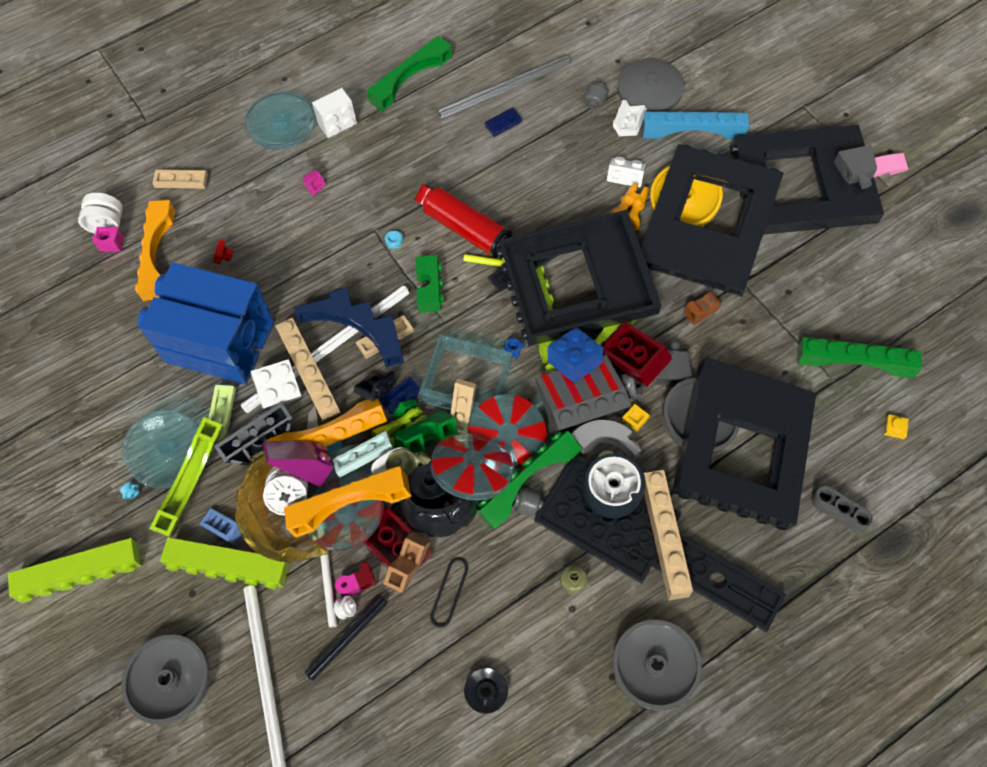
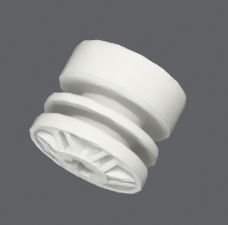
(283, 490)

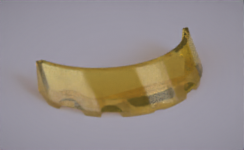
(254, 521)

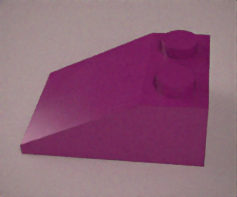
(300, 458)

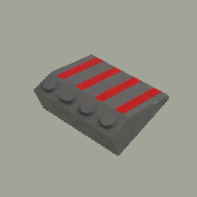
(583, 401)

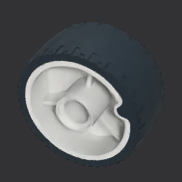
(610, 500)

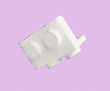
(629, 119)
(626, 171)

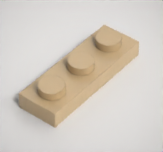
(180, 179)
(403, 329)
(463, 404)

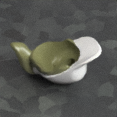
(399, 457)

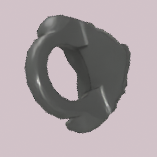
(629, 384)

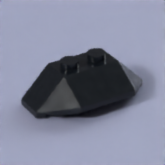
(246, 442)

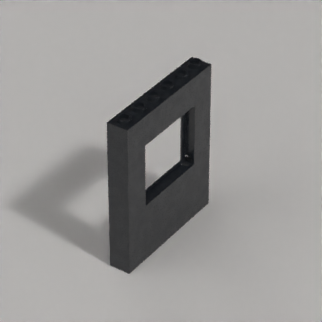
(842, 202)
(701, 253)
(614, 266)
(757, 406)

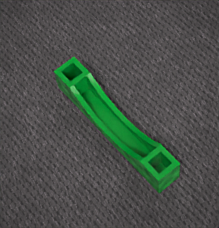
(433, 54)
(892, 360)
(560, 449)

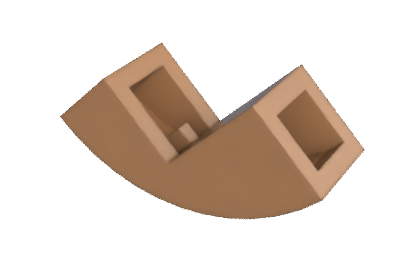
(407, 564)

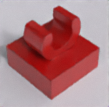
(222, 253)

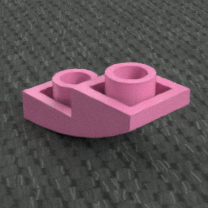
(890, 164)

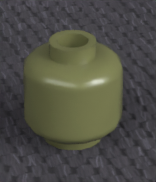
(570, 586)

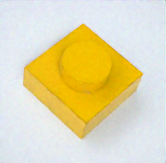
(635, 417)
(896, 426)

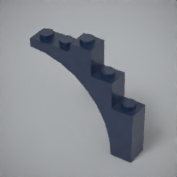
(360, 317)

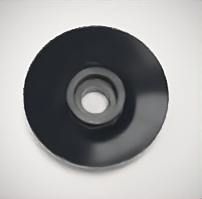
(419, 483)
(484, 679)

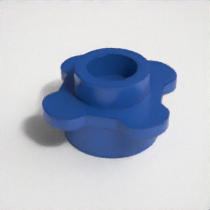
(513, 342)

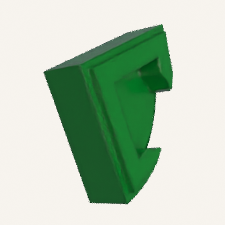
(404, 407)

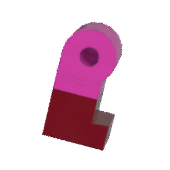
(356, 582)

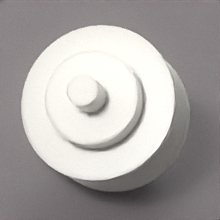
(345, 607)

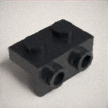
(375, 385)

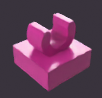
(313, 182)

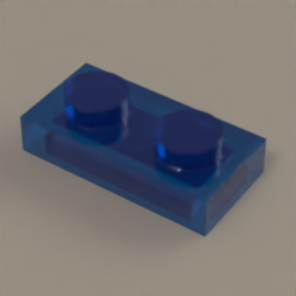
(503, 122)
(405, 391)

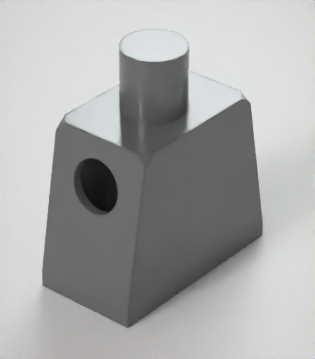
(857, 165)
(677, 369)

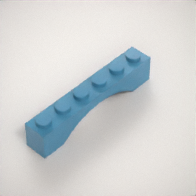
(723, 123)

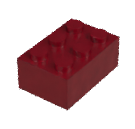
(636, 354)
(389, 539)

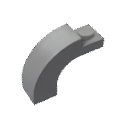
(606, 432)

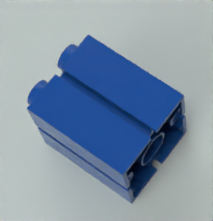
(207, 322)

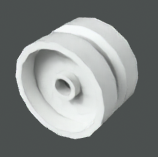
(99, 211)

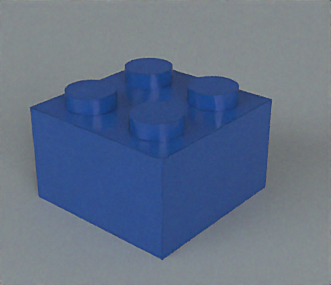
(575, 354)

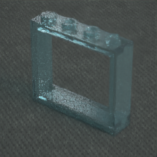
(465, 347)

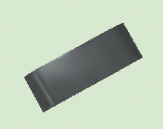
(846, 518)

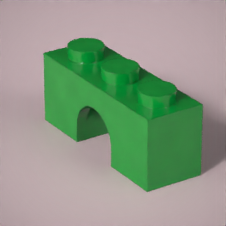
(429, 297)
(431, 428)

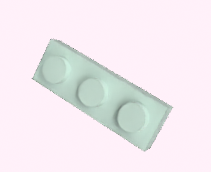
(362, 454)

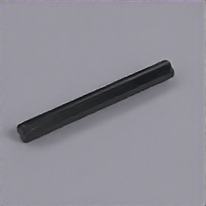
(345, 638)

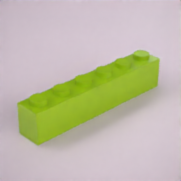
(224, 562)
(74, 570)

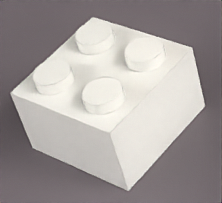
(334, 112)
(275, 384)

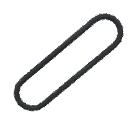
(457, 595)

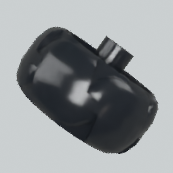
(443, 518)

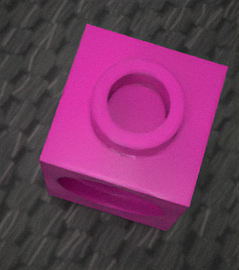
(108, 239)

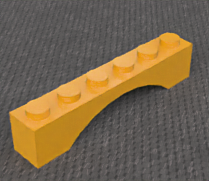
(158, 220)
(358, 419)
(309, 514)

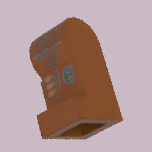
(702, 308)

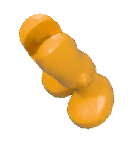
(635, 200)

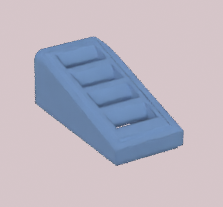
(231, 534)

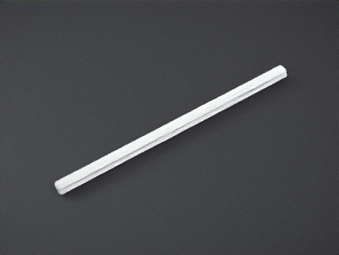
(337, 339)
(264, 677)

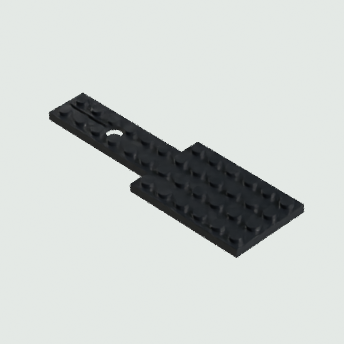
(631, 549)

